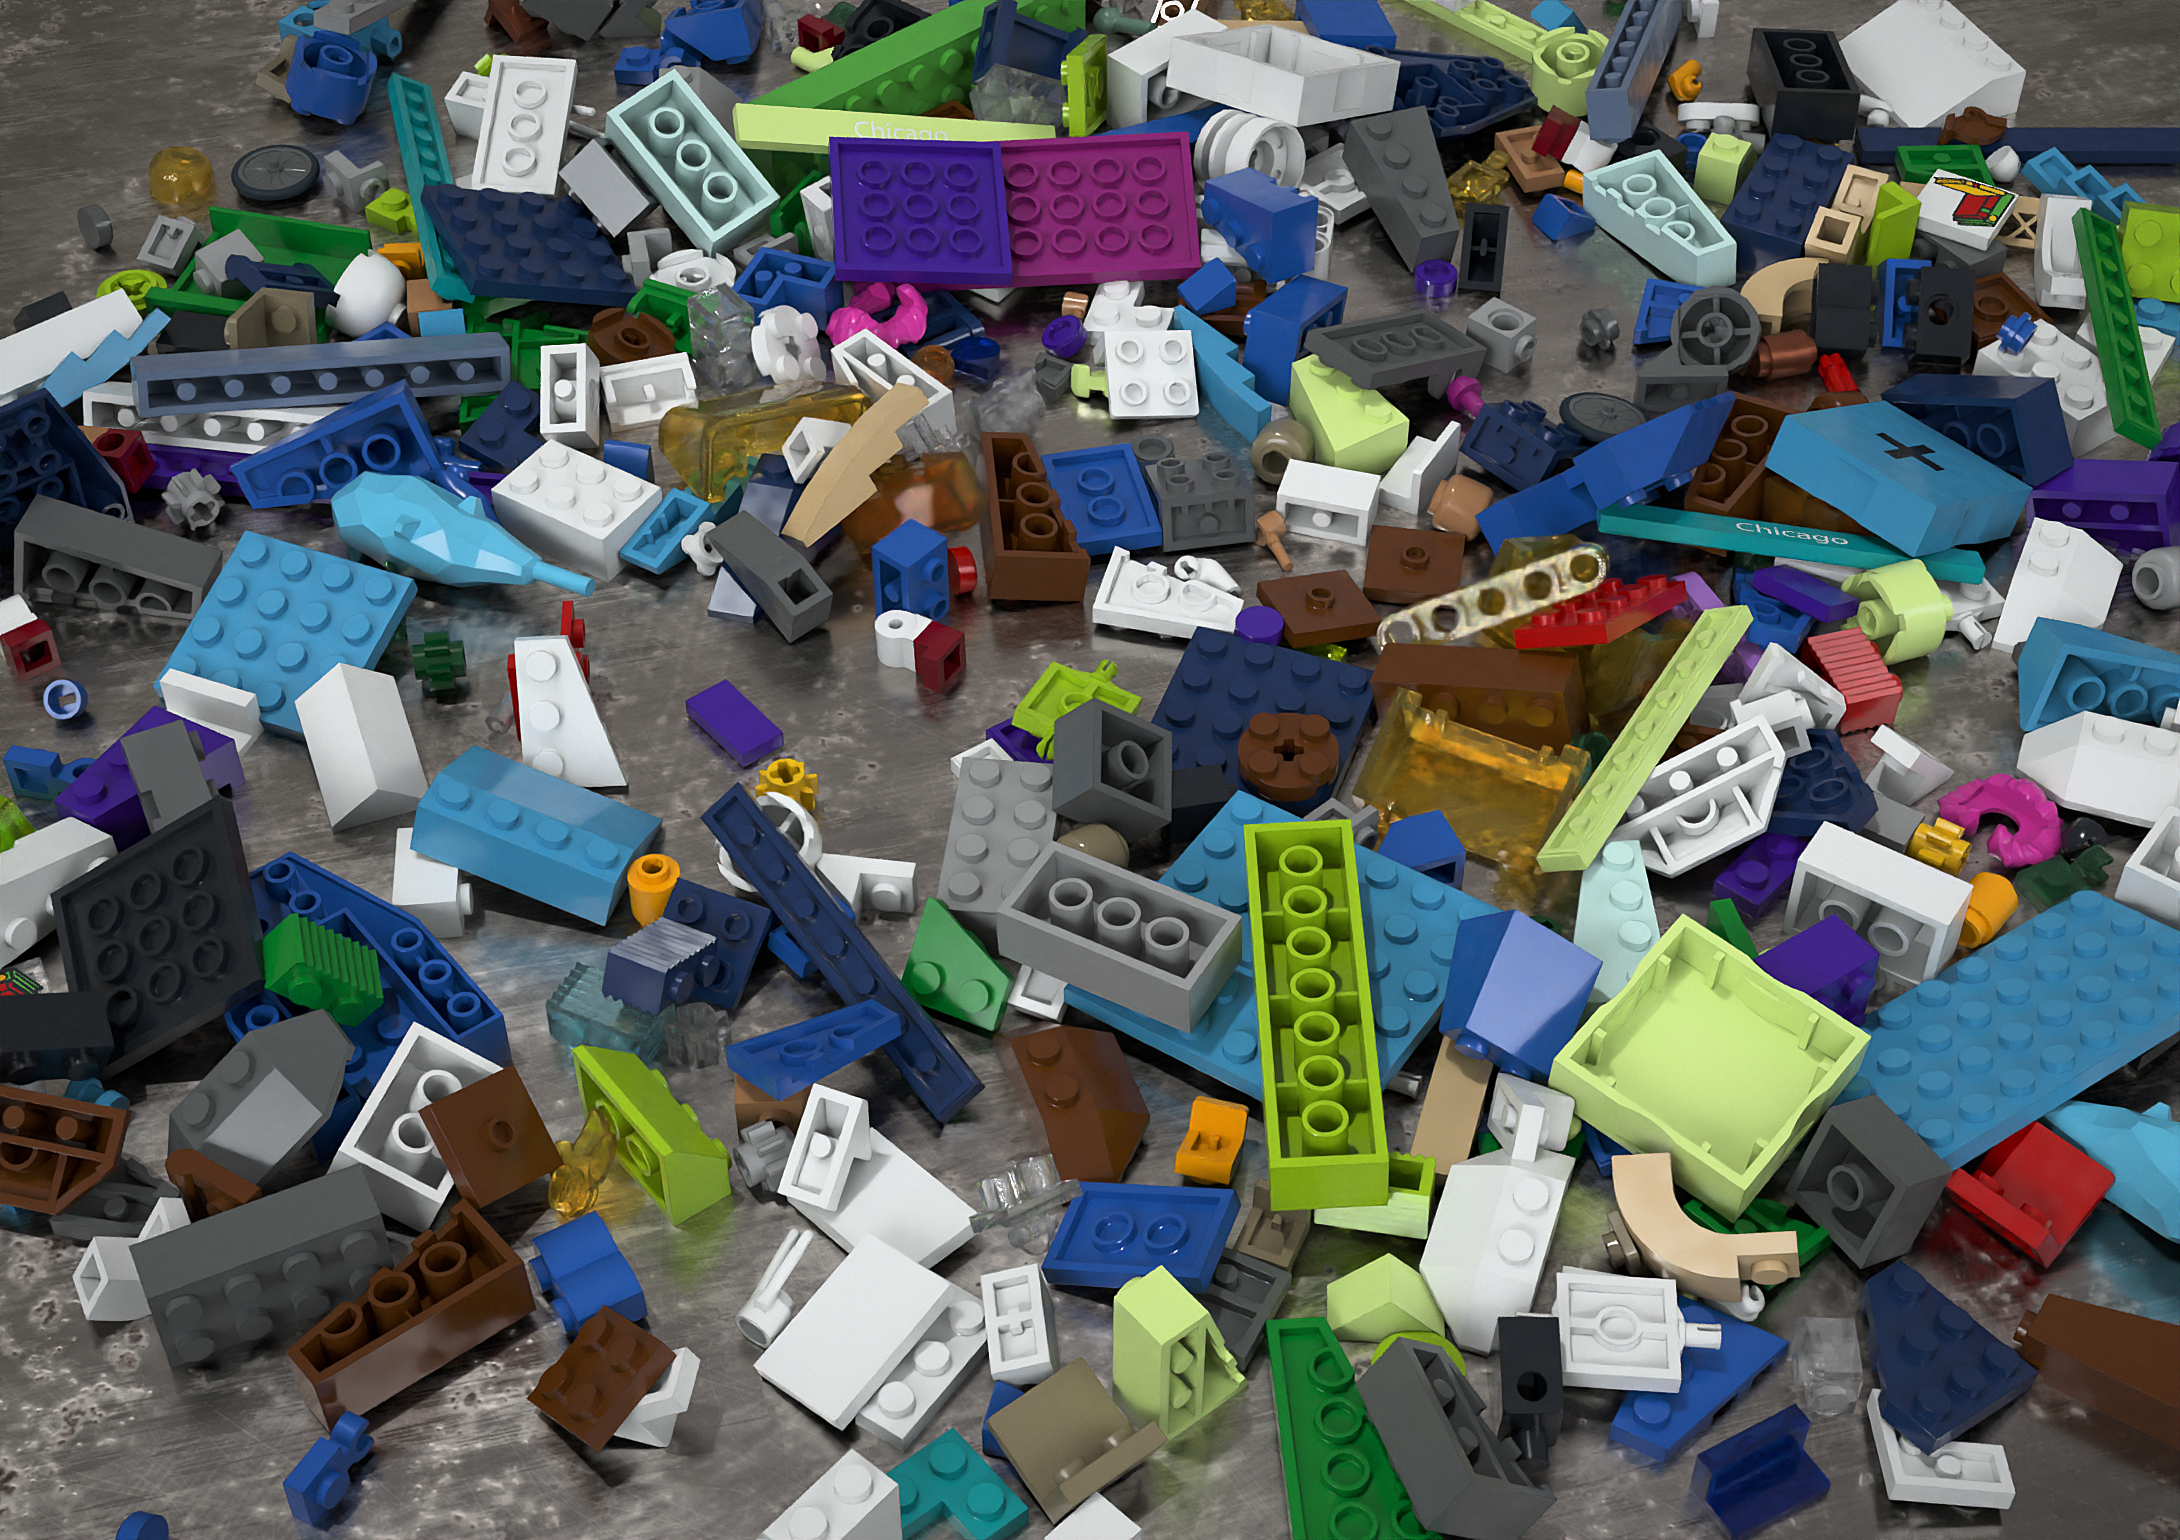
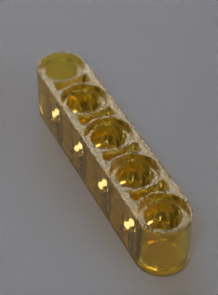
(1514, 588)

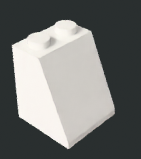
(844, 1504)

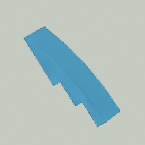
(2056, 175)
(76, 375)
(1221, 377)
(659, 538)

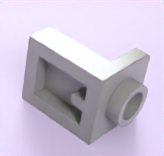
(171, 244)

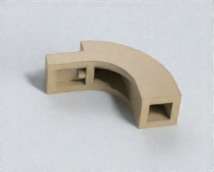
(1845, 228)
(1781, 291)
(1680, 1250)

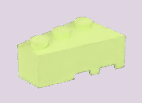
(1348, 423)
(1168, 1355)

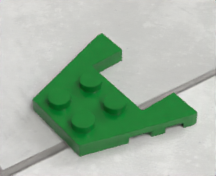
(525, 357)

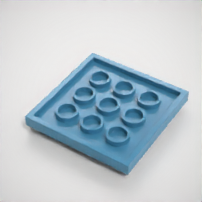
(285, 621)

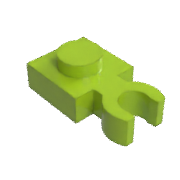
(393, 212)

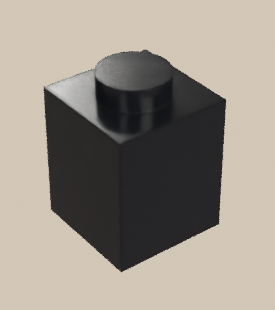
(1196, 800)

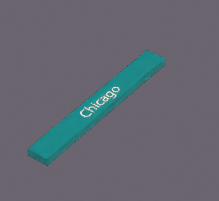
(1781, 541)

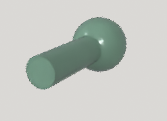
(1111, 21)

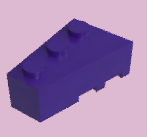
(106, 793)

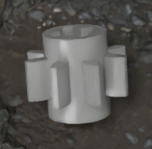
(193, 499)
(764, 1154)

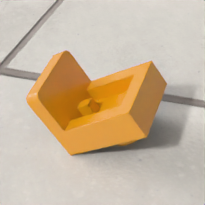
(407, 258)
(1213, 1141)

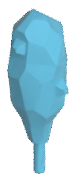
(437, 536)
(2136, 1149)

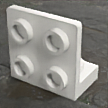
(1148, 373)

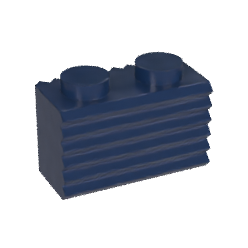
(660, 965)

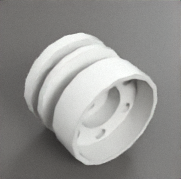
(1244, 140)

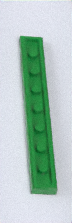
(2116, 329)

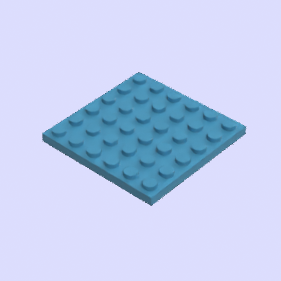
(1407, 938)

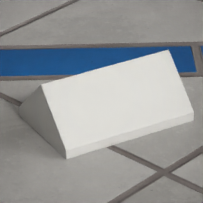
(360, 746)

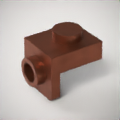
(514, 19)

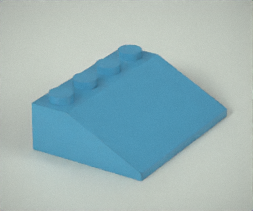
(532, 833)

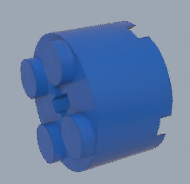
(330, 76)

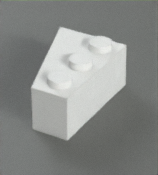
(877, 367)

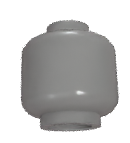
(2158, 578)

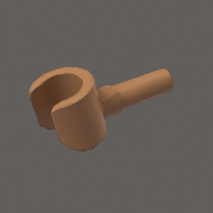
(1075, 305)
(1269, 530)

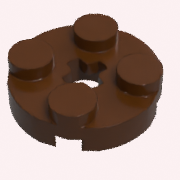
(626, 339)
(1296, 733)

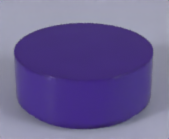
(1435, 278)
(1064, 336)
(1260, 625)

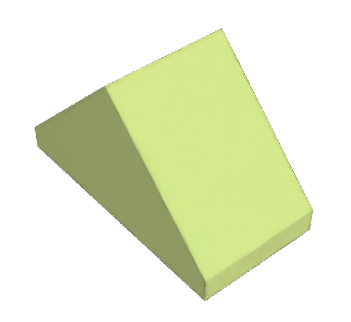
(1381, 1302)

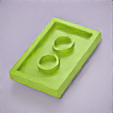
(1087, 86)

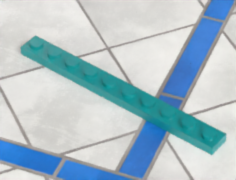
(425, 164)

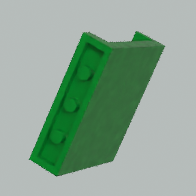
(279, 242)

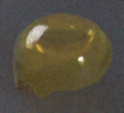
(178, 172)

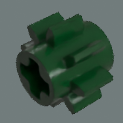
(439, 660)

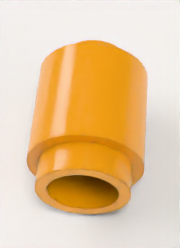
(650, 886)
(1988, 909)

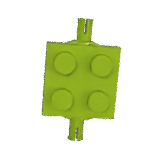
(1062, 691)

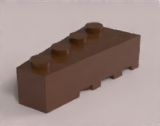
(1735, 471)
(1024, 533)
(1499, 691)
(412, 1318)

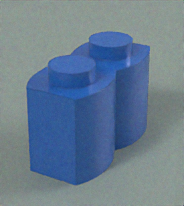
(585, 1273)

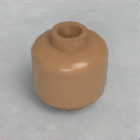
(1457, 504)

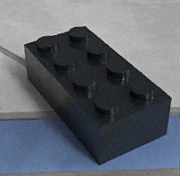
(1803, 84)

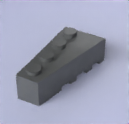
(1404, 182)
(110, 561)

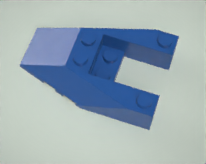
(1618, 471)

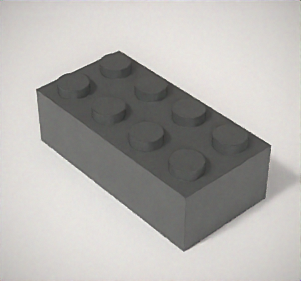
(262, 1264)

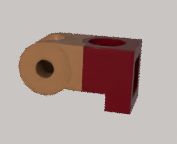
(124, 452)

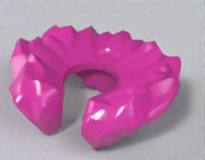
(904, 328)
(2019, 799)

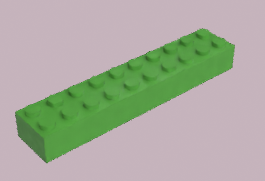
(897, 76)

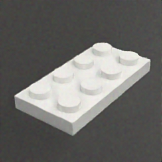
(525, 125)

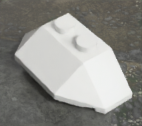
(2057, 578)
(2104, 767)
(1706, 799)
(1493, 1240)

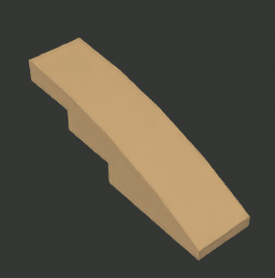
(844, 475)
(1452, 1108)

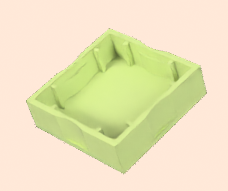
(1708, 1066)

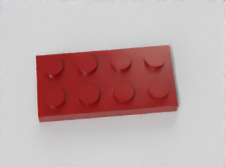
(1601, 613)

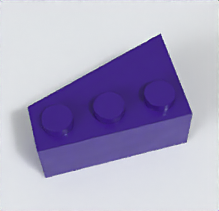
(2114, 502)

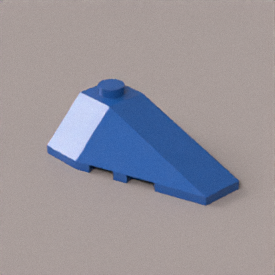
(719, 28)
(372, 434)

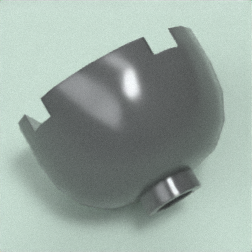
(1716, 329)

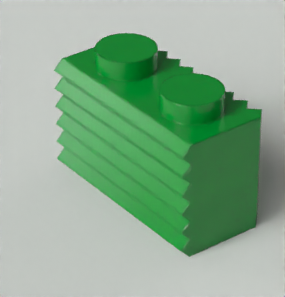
(322, 970)

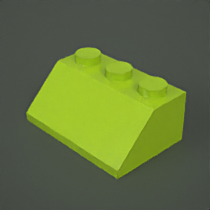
(655, 1135)

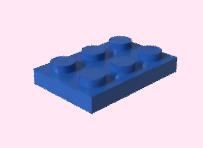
(1104, 498)
(1135, 1228)

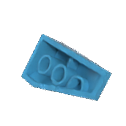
(2085, 669)

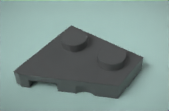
(116, 1205)
(1242, 1299)

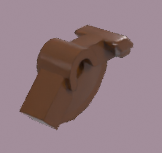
(1972, 127)

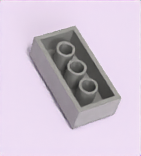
(994, 836)
(1120, 936)

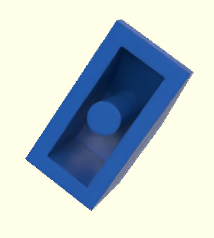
(1891, 307)
(1427, 846)

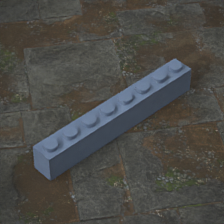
(1630, 67)
(317, 373)

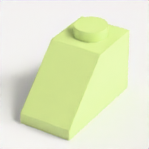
(1723, 167)

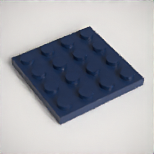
(526, 246)
(1231, 680)

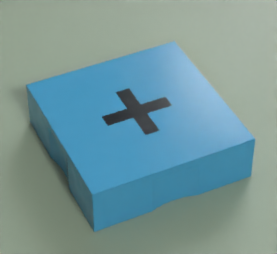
(1898, 477)

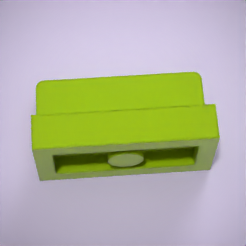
(1892, 225)

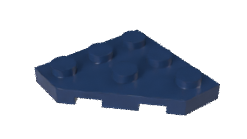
(1821, 788)
(1934, 1360)

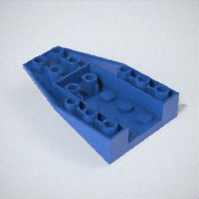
(415, 973)

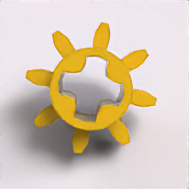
(789, 779)
(1940, 846)

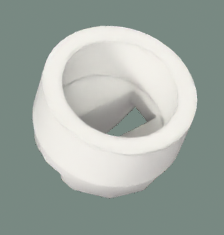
(2003, 164)

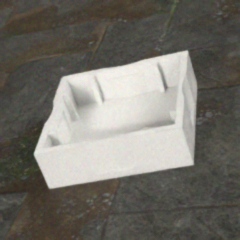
(1282, 74)

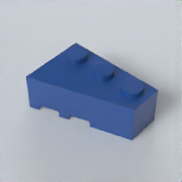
(1263, 222)

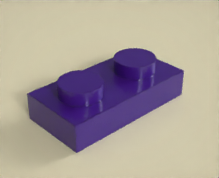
(1760, 873)

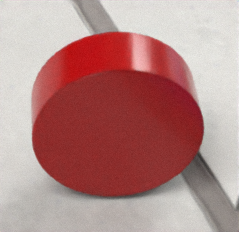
(961, 570)

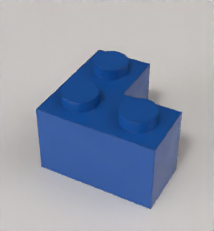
(790, 280)

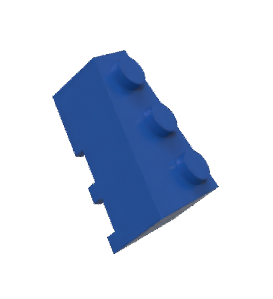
(1279, 330)

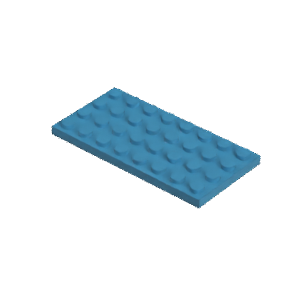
(2022, 1024)

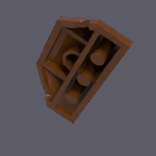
(1075, 1098)
(55, 1148)

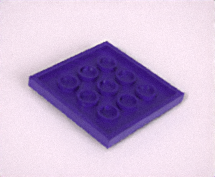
(918, 211)

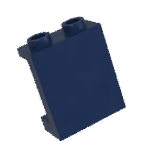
(1021, 43)

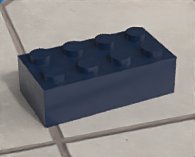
(1781, 200)

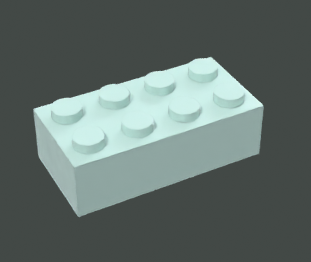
(691, 165)

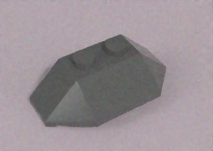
(265, 1096)

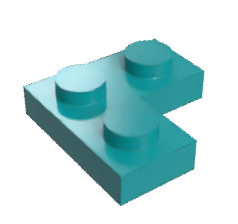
(956, 1483)

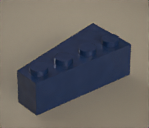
(1999, 418)

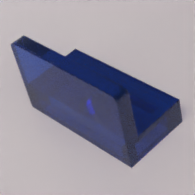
(1759, 1475)

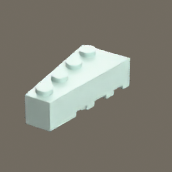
(1661, 219)
(1614, 919)

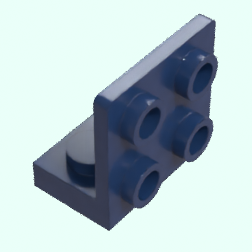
(1519, 442)
(736, 924)

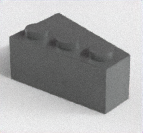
(167, 772)
(1444, 1449)

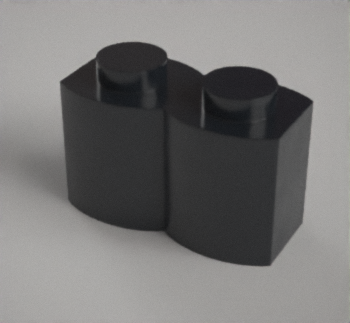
(1842, 310)

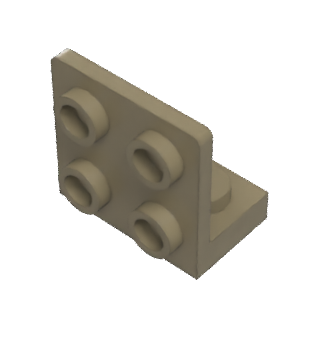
(273, 320)
(1070, 1439)

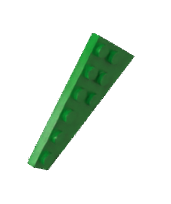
(1329, 1449)

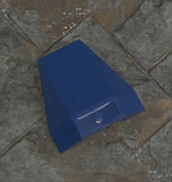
(1458, 90)
(53, 458)

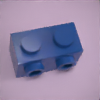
(911, 571)

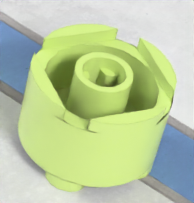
(1564, 67)
(1899, 610)

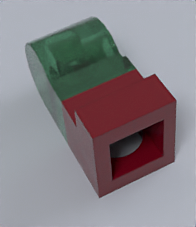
(826, 30)

